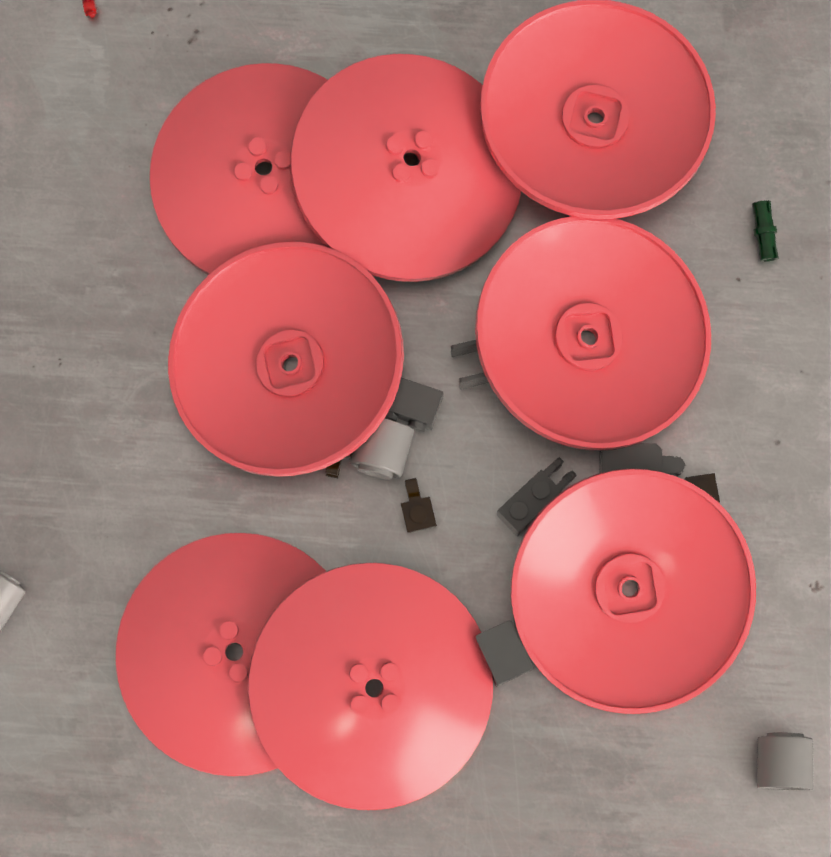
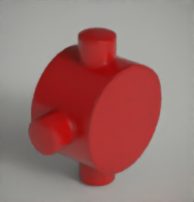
(90, 8)

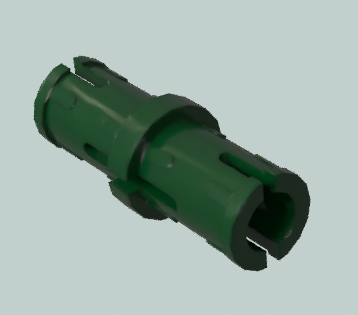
(765, 231)

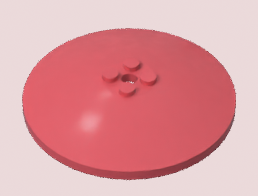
(603, 62)
(208, 160)
(365, 197)
(634, 300)
(245, 326)
(679, 624)
(177, 640)
(313, 677)

